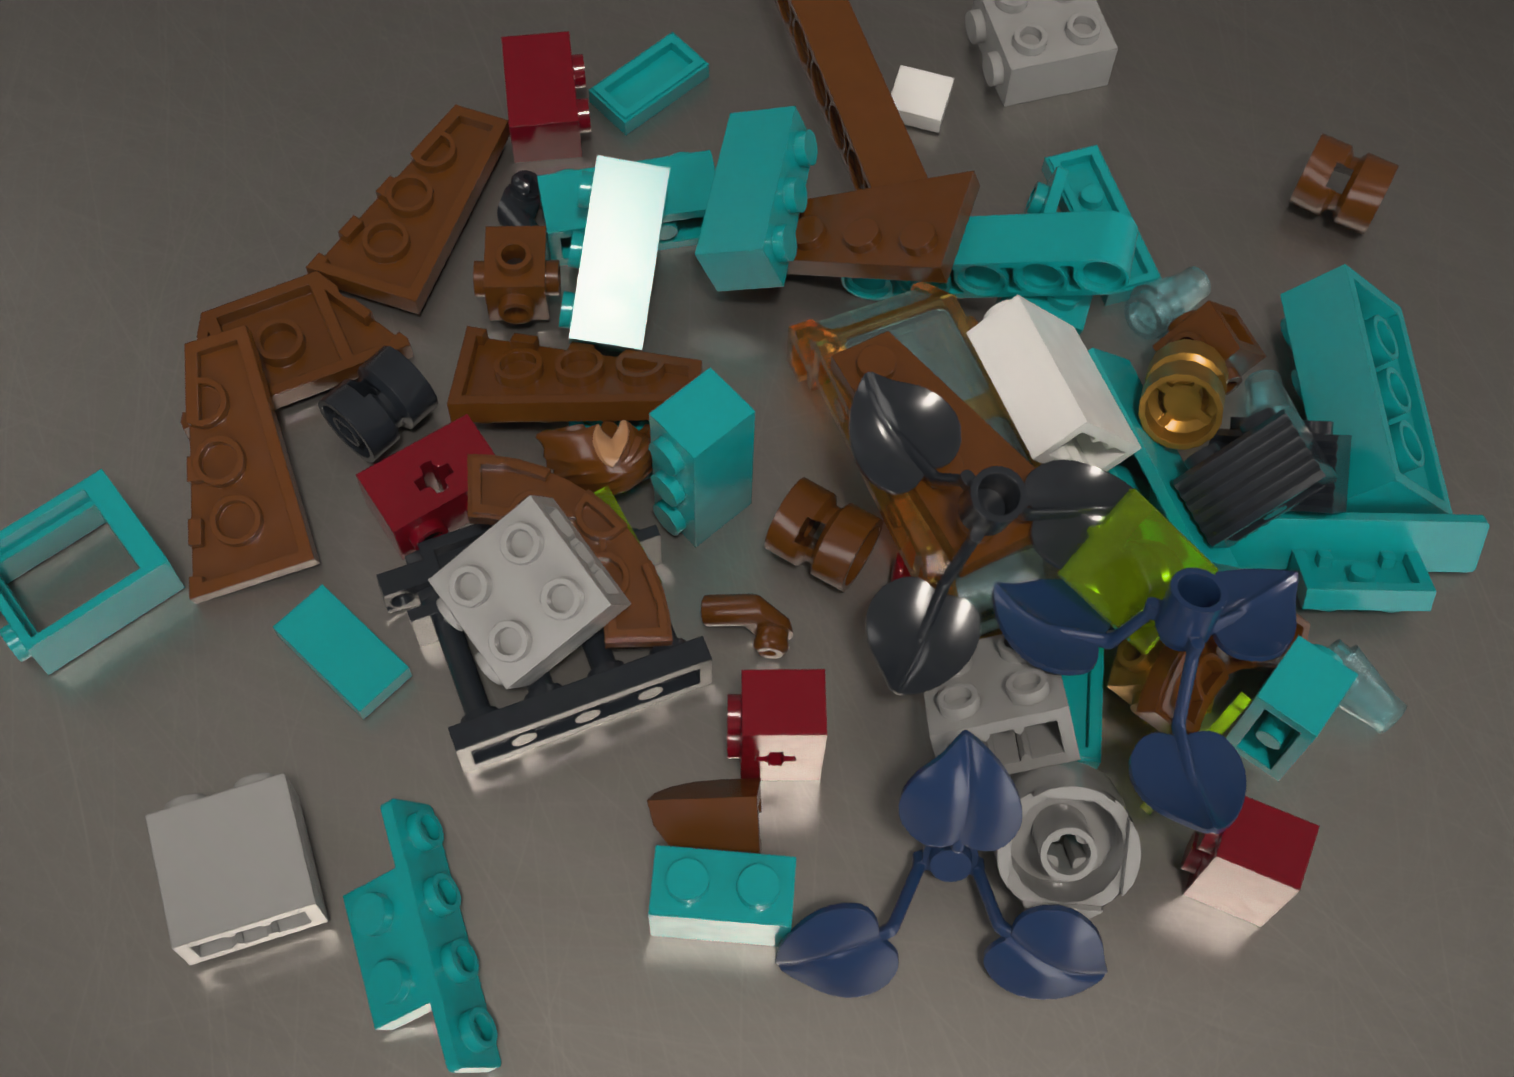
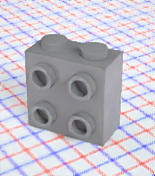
(1041, 46)
(527, 593)
(1007, 706)
(235, 867)

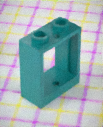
(52, 530)

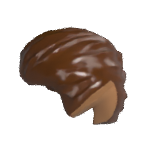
(599, 455)

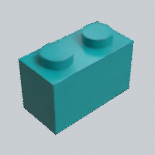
(1291, 707)
(721, 895)

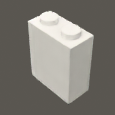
(1051, 386)

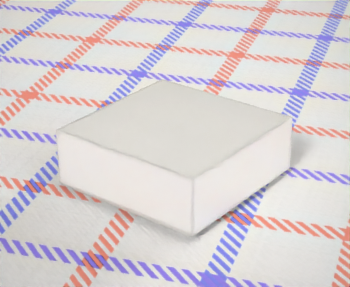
(921, 97)

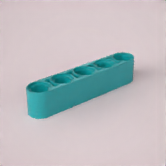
(1031, 257)

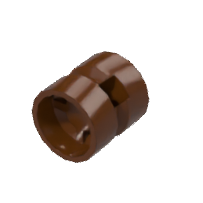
(1363, 192)
(842, 545)

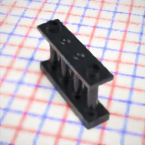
(553, 709)

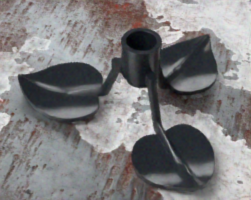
(907, 434)

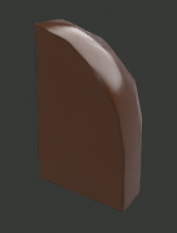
(710, 815)

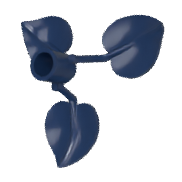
(1248, 613)
(954, 808)

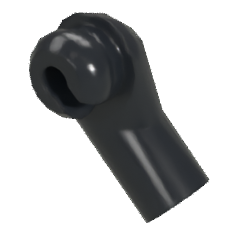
(520, 200)

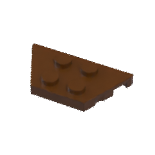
(304, 336)

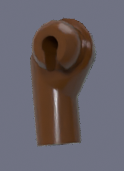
(755, 614)

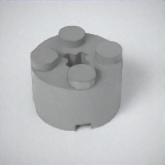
(1099, 842)

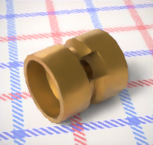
(1184, 394)

